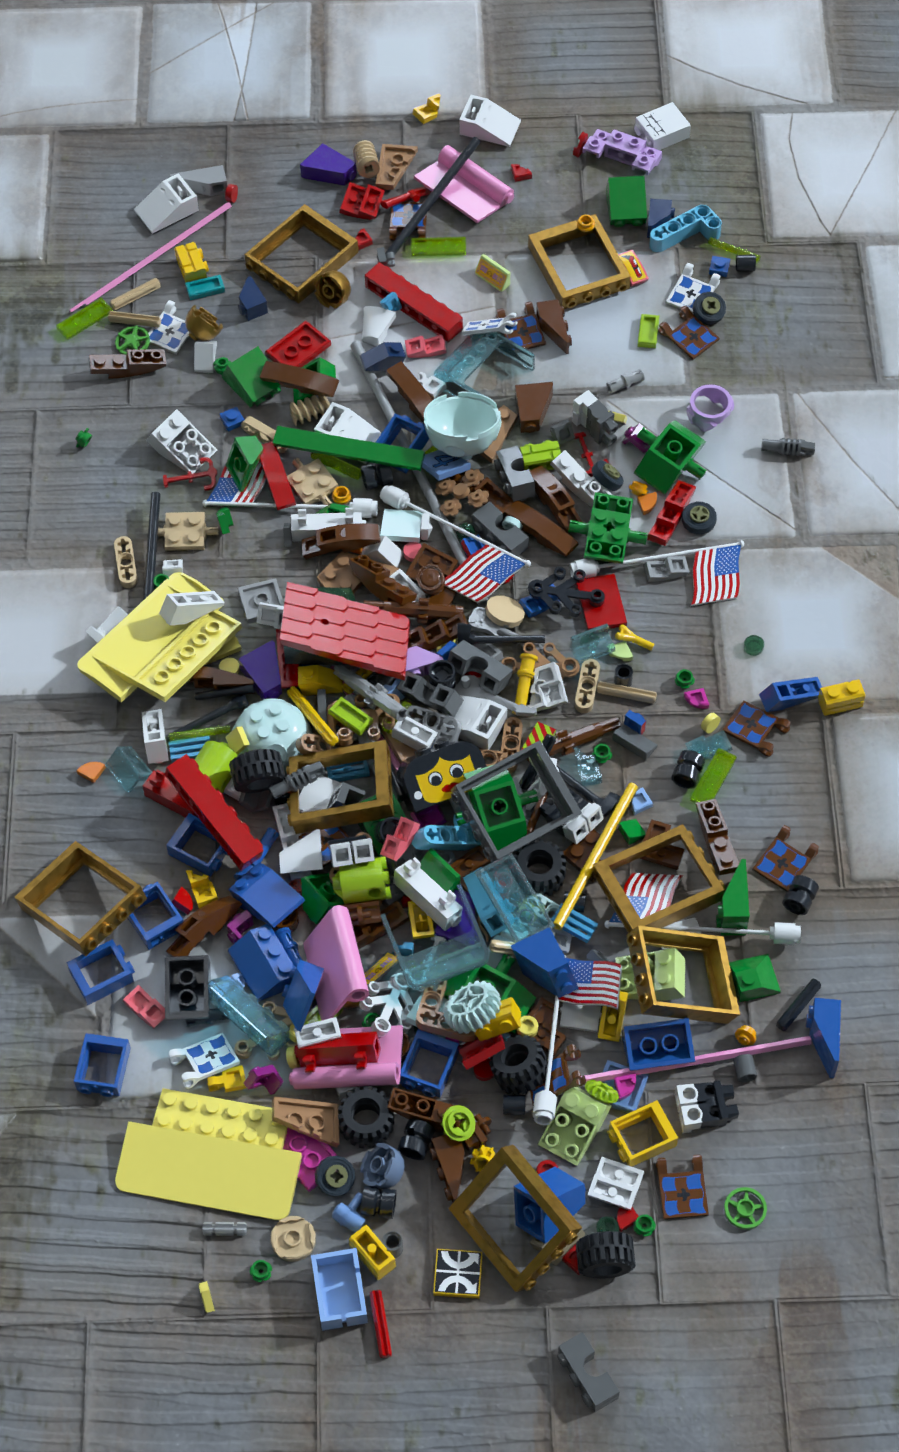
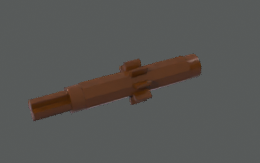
(421, 610)
(566, 741)

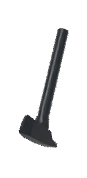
(463, 633)
(237, 702)
(607, 804)

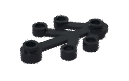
(563, 591)

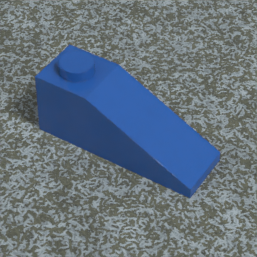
(789, 693)

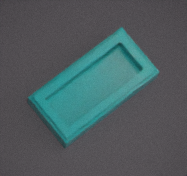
(205, 287)

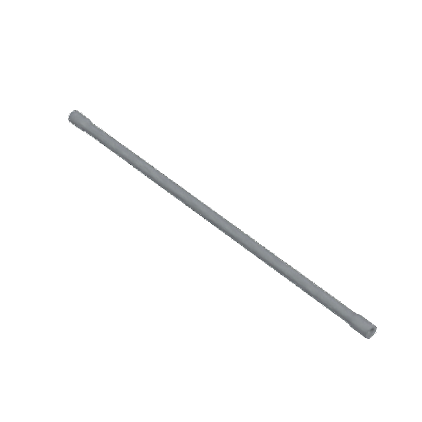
(358, 349)

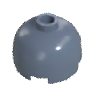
(382, 1167)

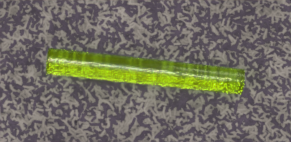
(730, 248)
(199, 733)

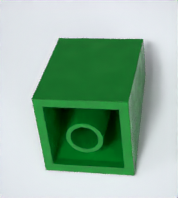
(626, 200)
(245, 379)

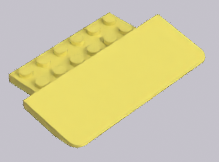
(153, 654)
(211, 1156)

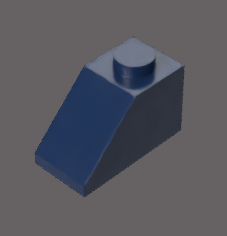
(659, 213)
(252, 301)
(383, 356)

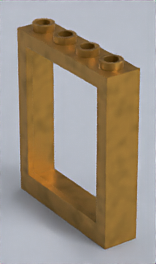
(318, 225)
(587, 292)
(347, 814)
(58, 873)
(621, 904)
(716, 965)
(541, 1193)

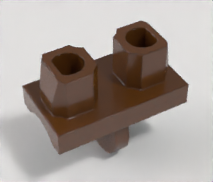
(364, 912)
(478, 1137)

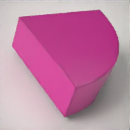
(697, 698)
(625, 1085)

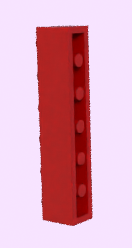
(415, 302)
(214, 812)

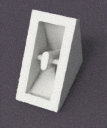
(204, 356)
(384, 552)

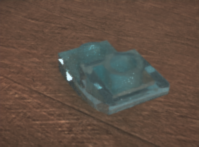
(708, 746)

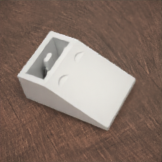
(488, 121)
(167, 204)
(345, 423)
(181, 442)
(479, 720)

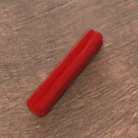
(380, 1324)

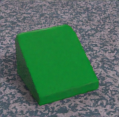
(631, 831)

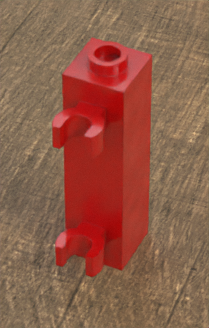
(163, 792)
(350, 1049)

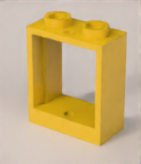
(662, 1123)

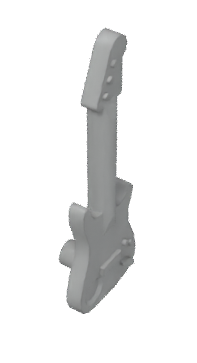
(481, 623)
(470, 687)

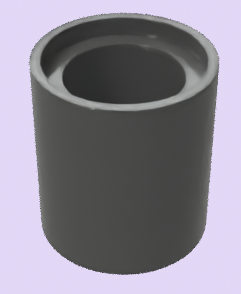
(745, 1068)
(393, 1236)

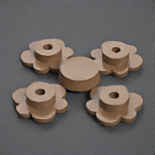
(461, 491)

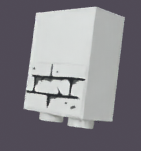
(662, 127)

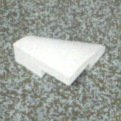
(376, 323)
(548, 688)
(302, 855)

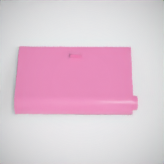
(471, 190)
(336, 950)
(382, 1073)

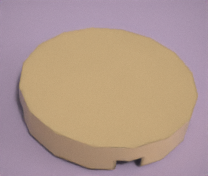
(504, 611)
(293, 1239)

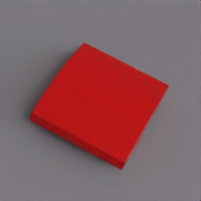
(361, 201)
(478, 1051)

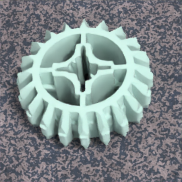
(472, 1007)

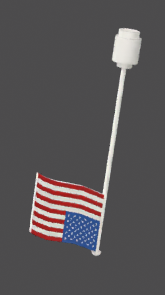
(228, 494)
(714, 571)
(480, 572)
(655, 892)
(597, 985)

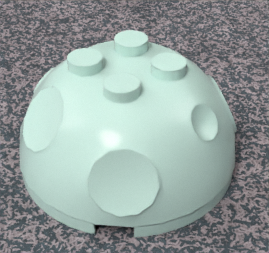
(462, 423)
(274, 726)

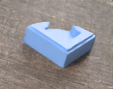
(641, 801)

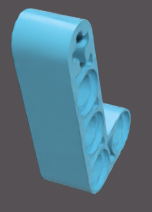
(696, 220)
(445, 837)

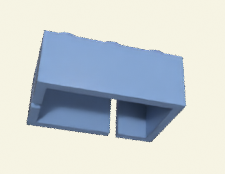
(337, 1290)

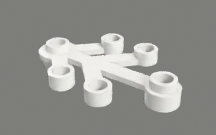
(398, 986)

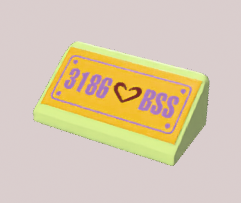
(493, 273)

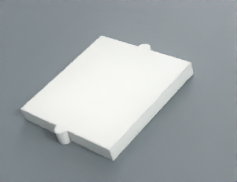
(580, 1017)

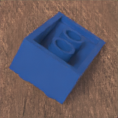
(266, 895)
(301, 991)
(824, 1029)

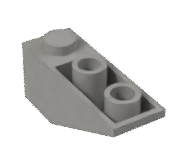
(206, 181)

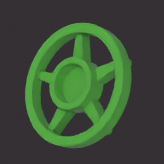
(132, 340)
(745, 1208)

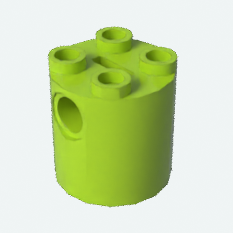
(215, 761)
(363, 881)

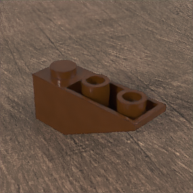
(551, 322)
(418, 1107)
(451, 1162)

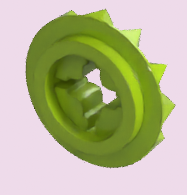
(601, 1091)
(467, 1126)

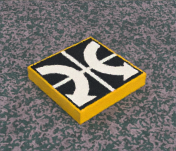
(457, 1273)

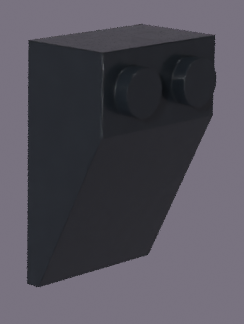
(187, 987)

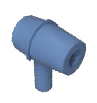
(347, 1215)

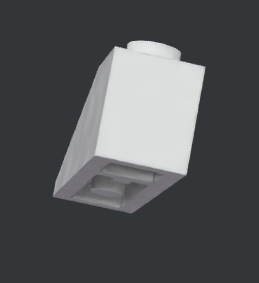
(186, 607)
(154, 736)

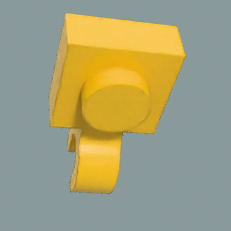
(231, 1080)

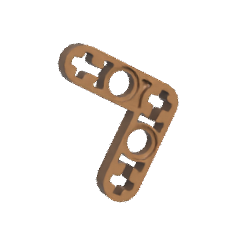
(316, 739)
(503, 754)
(433, 1013)

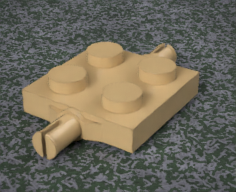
(312, 482)
(186, 531)

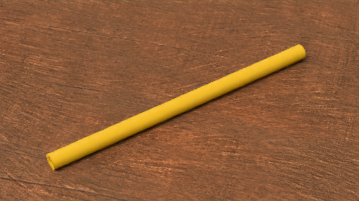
(594, 857)

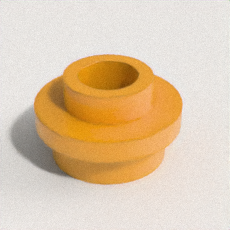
(585, 223)
(638, 488)
(341, 491)
(746, 1035)

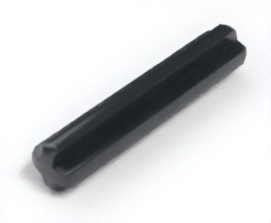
(530, 772)
(798, 1004)

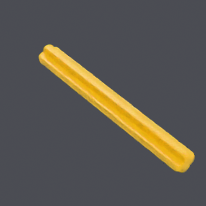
(314, 718)

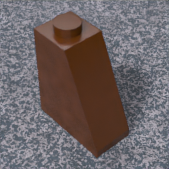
(532, 404)

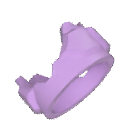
(716, 395)

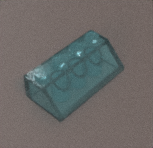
(514, 898)
(248, 1014)

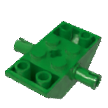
(669, 456)
(608, 528)
(509, 822)
(497, 977)

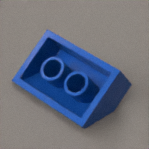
(262, 962)
(658, 1044)

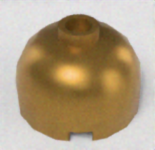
(332, 289)
(202, 324)

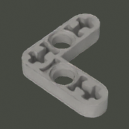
(444, 733)

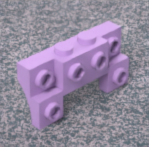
(623, 149)

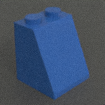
(545, 963)
(530, 1215)

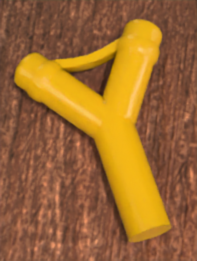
(627, 635)

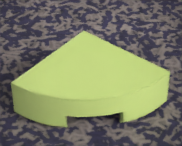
(622, 652)

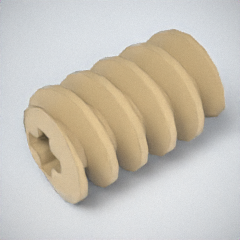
(366, 159)
(308, 408)

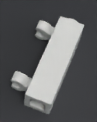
(305, 525)
(428, 894)

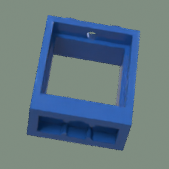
(395, 426)
(180, 838)
(164, 930)
(107, 987)
(434, 1044)
(107, 1045)

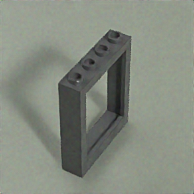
(550, 778)

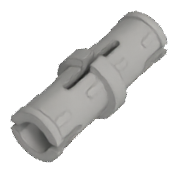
(625, 381)

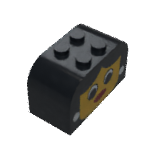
(434, 772)

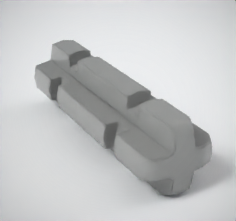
(224, 1228)

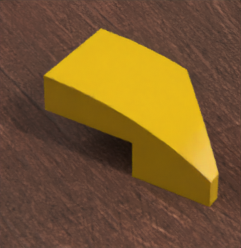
(429, 110)
(202, 889)

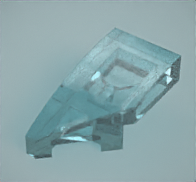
(587, 768)

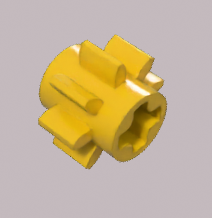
(481, 1157)

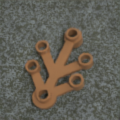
(562, 661)
(345, 734)

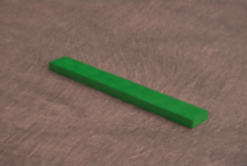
(349, 448)

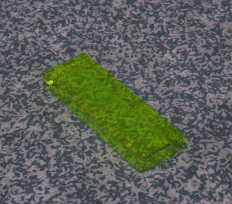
(438, 246)
(84, 318)
(714, 776)

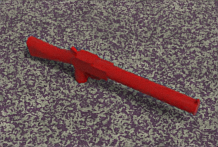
(413, 194)

